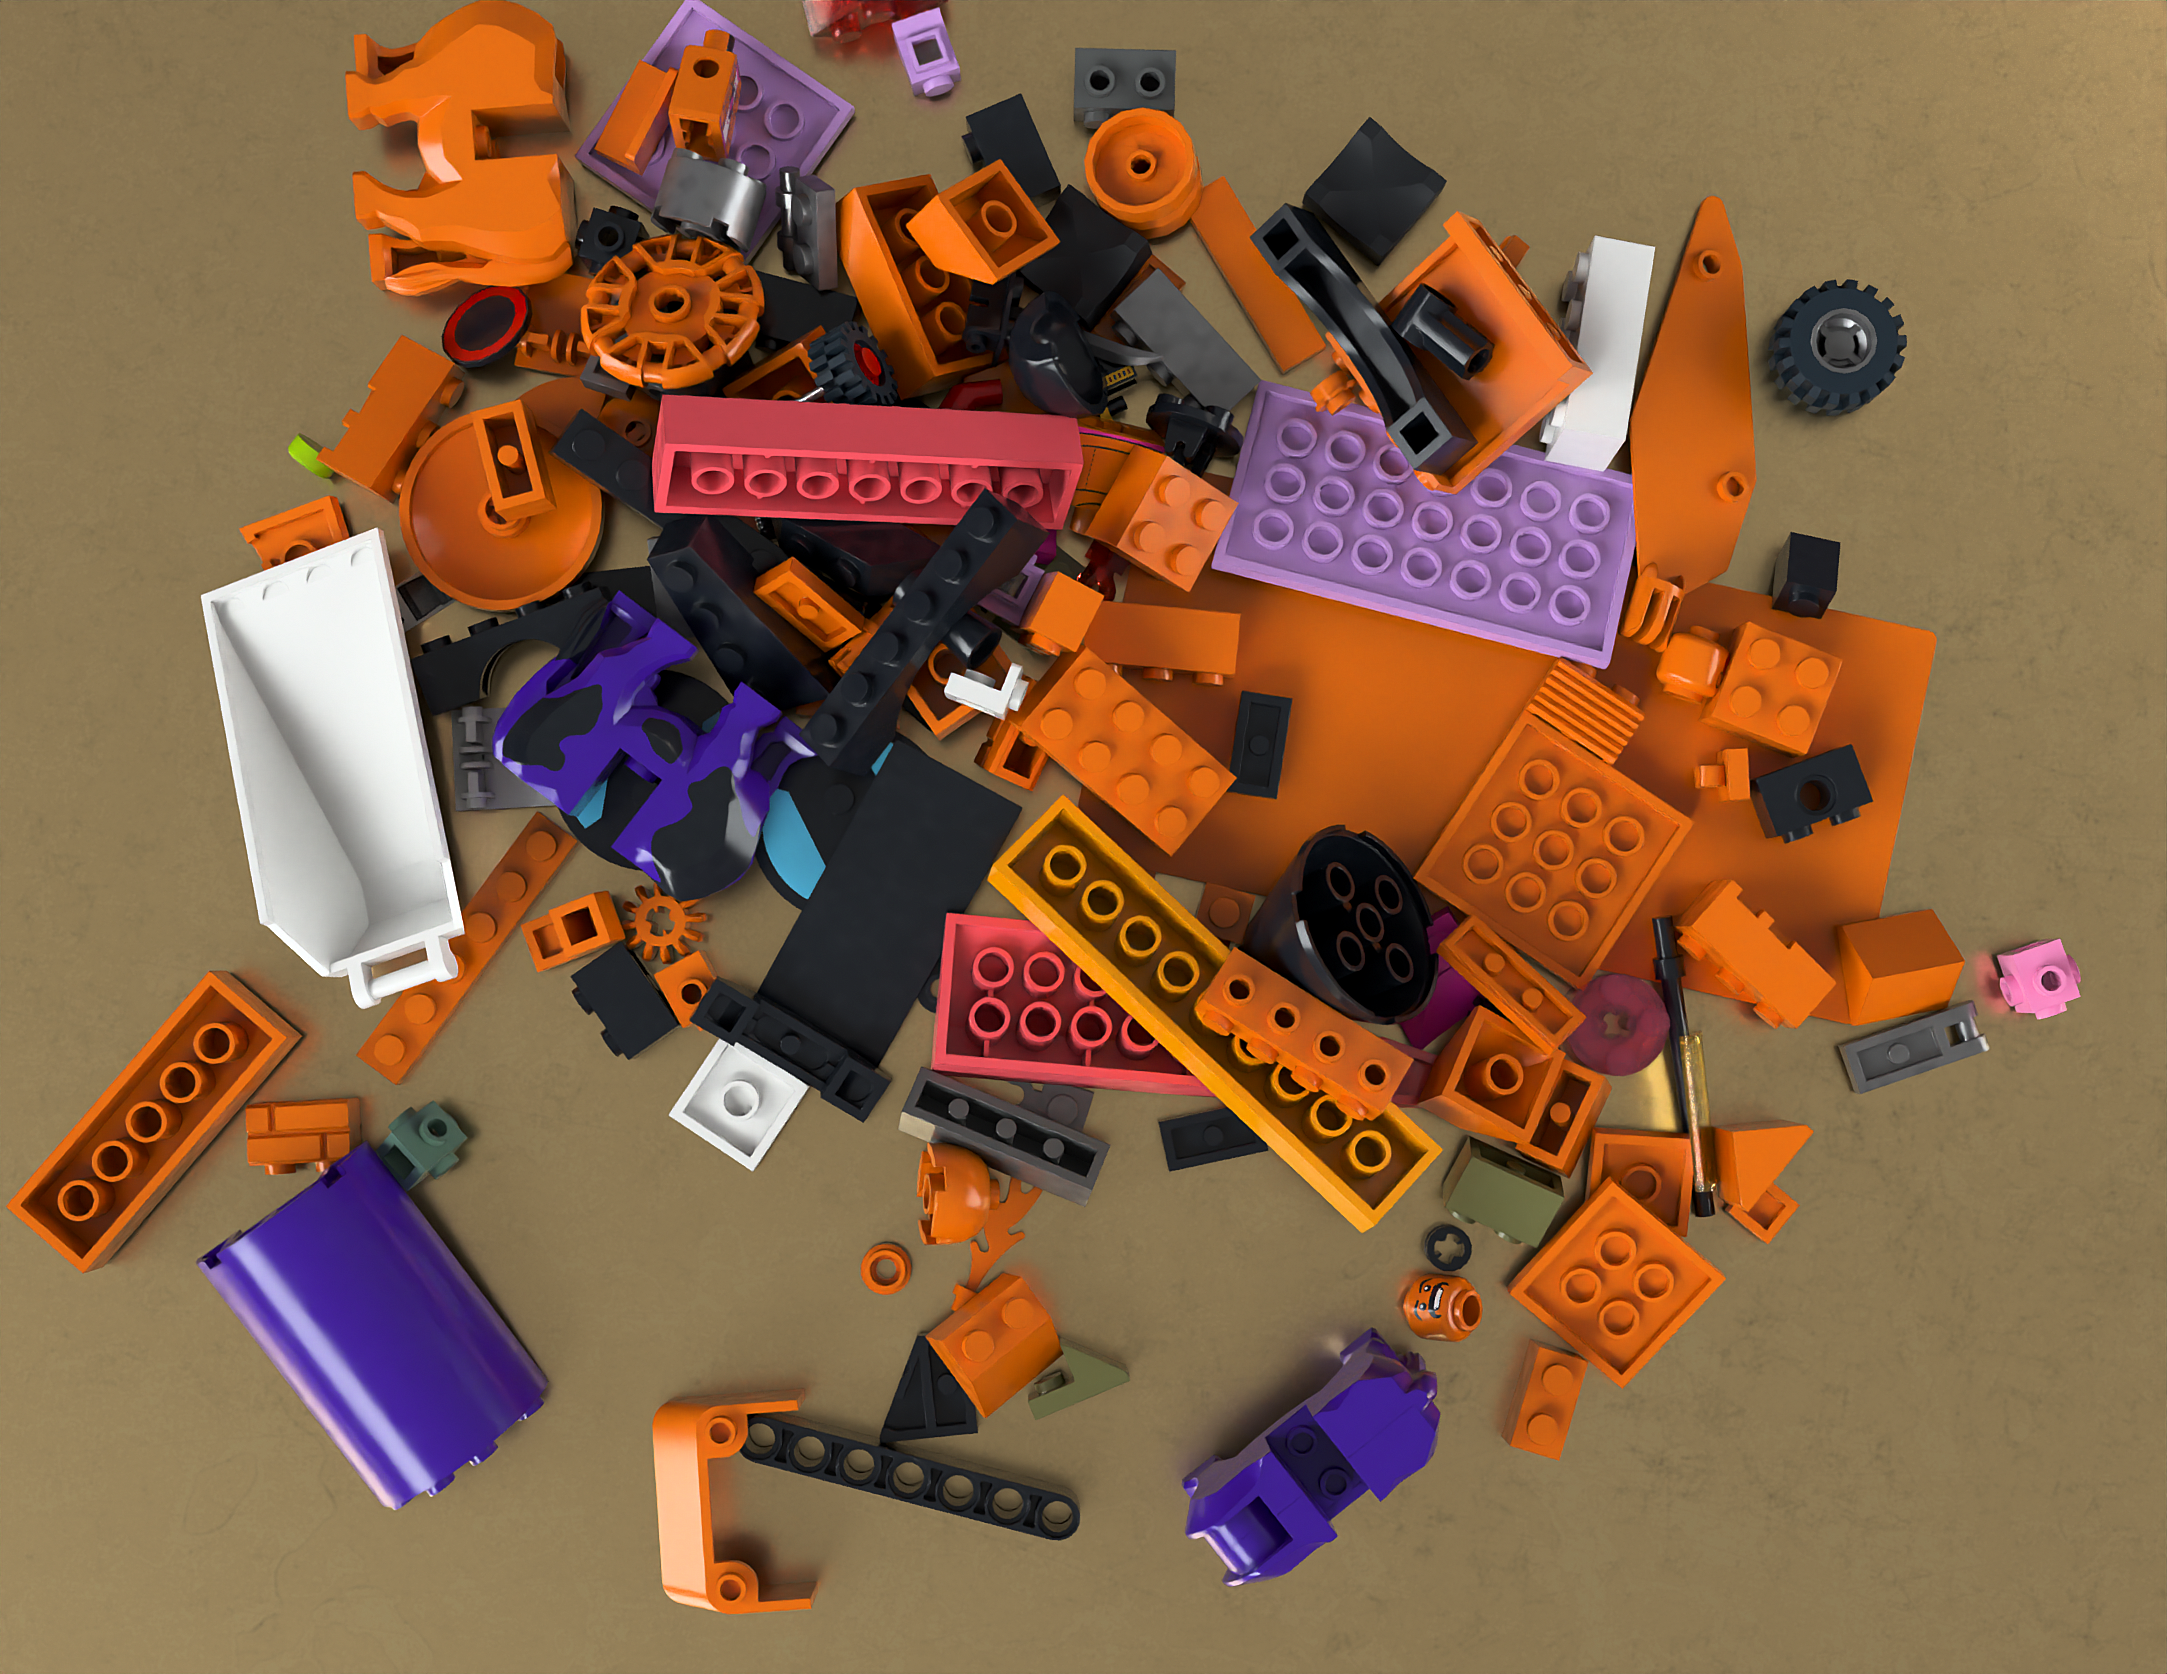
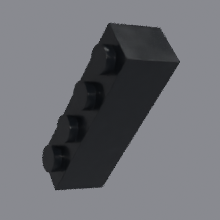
(794, 310)

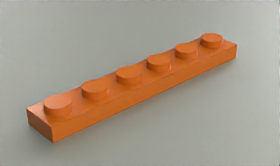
(487, 925)

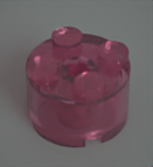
(1641, 1021)

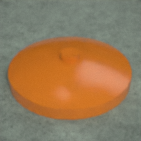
(473, 549)

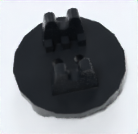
(1194, 433)

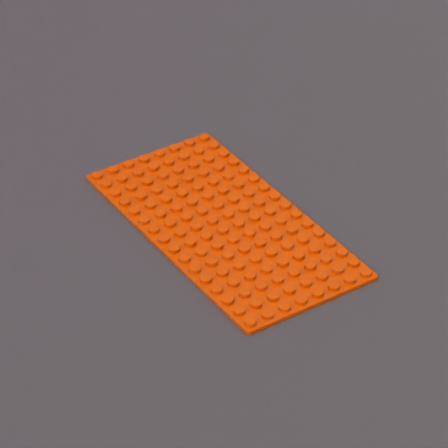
(1407, 714)

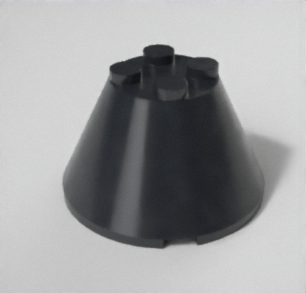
(1349, 929)

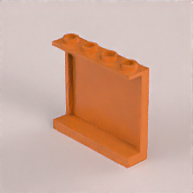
(1531, 358)

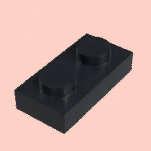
(1259, 744)
(1207, 1138)

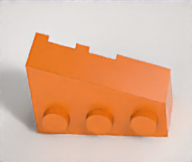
(396, 418)
(1752, 955)

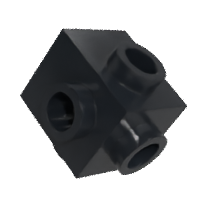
(593, 236)

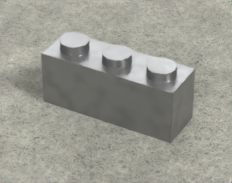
(1194, 353)

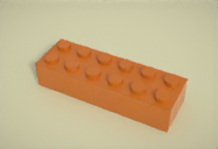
(153, 1121)

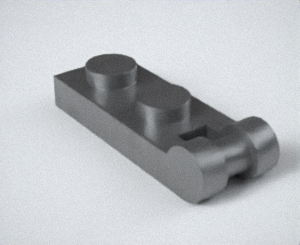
(1912, 1048)

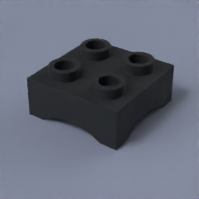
(1373, 192)
(1092, 259)

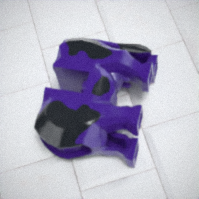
(600, 704)

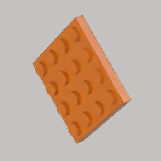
(1553, 850)

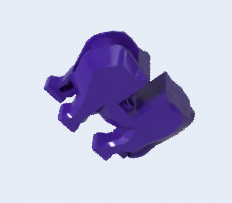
(1284, 1488)

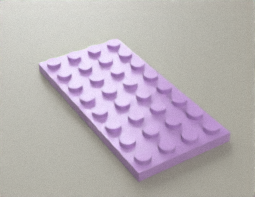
(1514, 557)

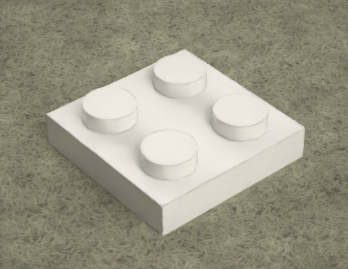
(739, 1102)

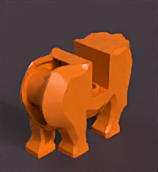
(474, 213)

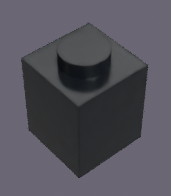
(1806, 575)

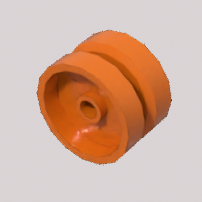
(1144, 171)

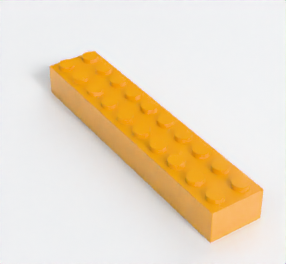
(1157, 969)

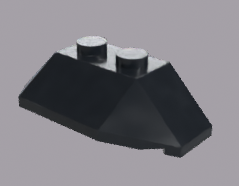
(856, 554)

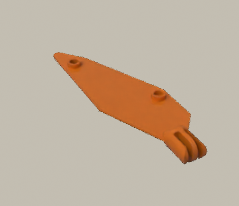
(1691, 434)

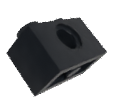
(1840, 788)

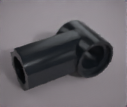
(1434, 326)

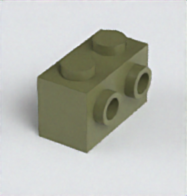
(1502, 1193)

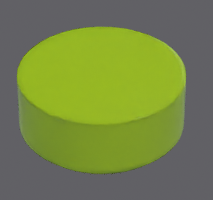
(305, 452)

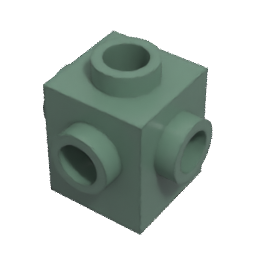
(421, 1145)

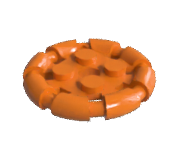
(676, 334)

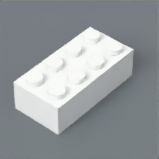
(1605, 327)

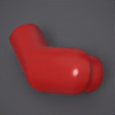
(973, 395)

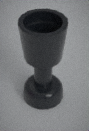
(969, 639)

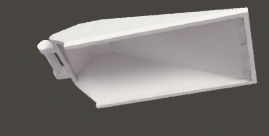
(335, 767)

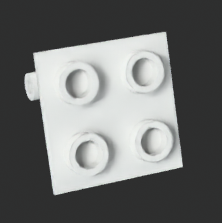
(478, 775)

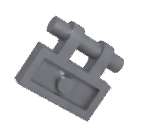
(808, 227)

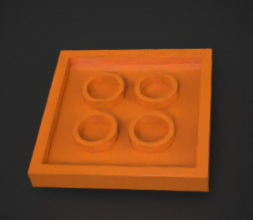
(1616, 1282)

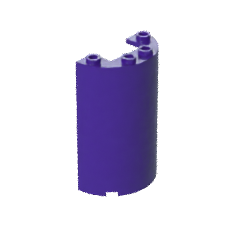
(377, 1329)

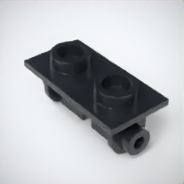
(991, 326)

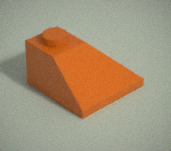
(1491, 1079)

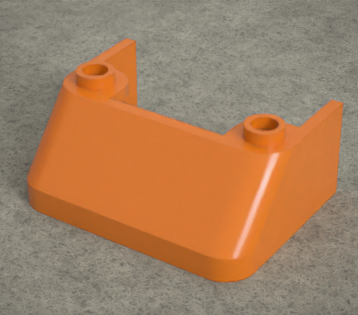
(684, 1438)

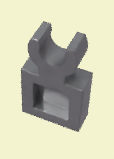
(1057, 1103)

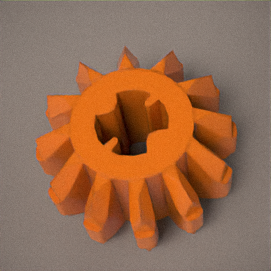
(648, 929)

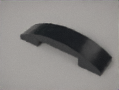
(792, 1045)

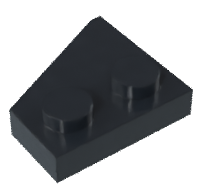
(928, 1400)

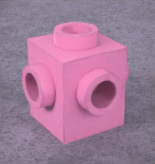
(2039, 978)

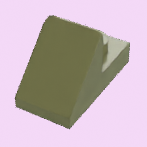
(1091, 1376)

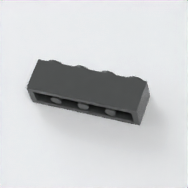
(1004, 1136)

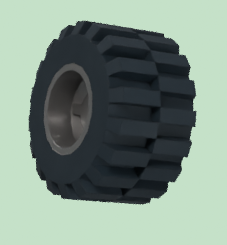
(1837, 347)

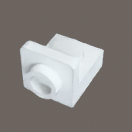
(978, 692)

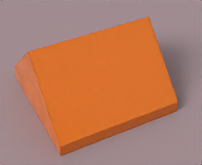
(1898, 966)
(1753, 1157)

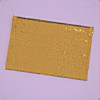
(1698, 1111)

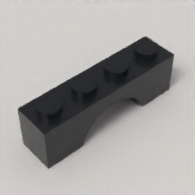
(462, 670)

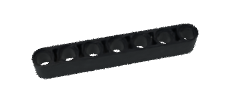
(929, 1492)

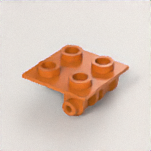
(554, 333)

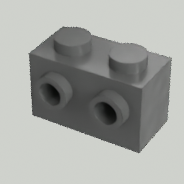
(1122, 81)

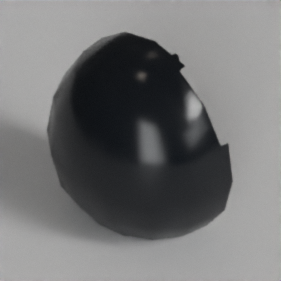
(1055, 360)

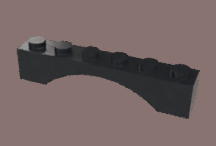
(1405, 393)
(627, 476)
(976, 558)

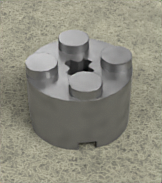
(709, 199)

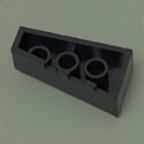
(742, 635)

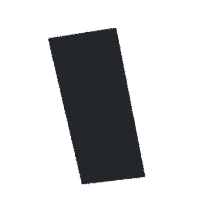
(885, 898)

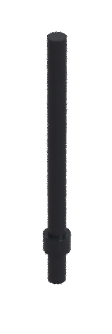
(1669, 969)

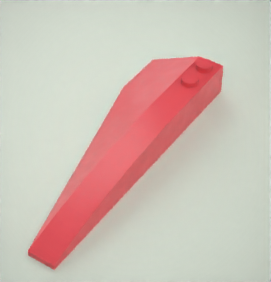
(1031, 1015)

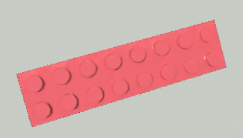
(858, 460)

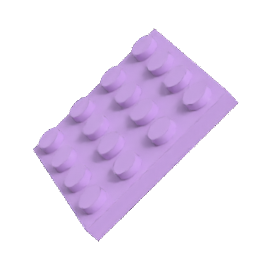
(778, 122)

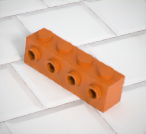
(1303, 1035)

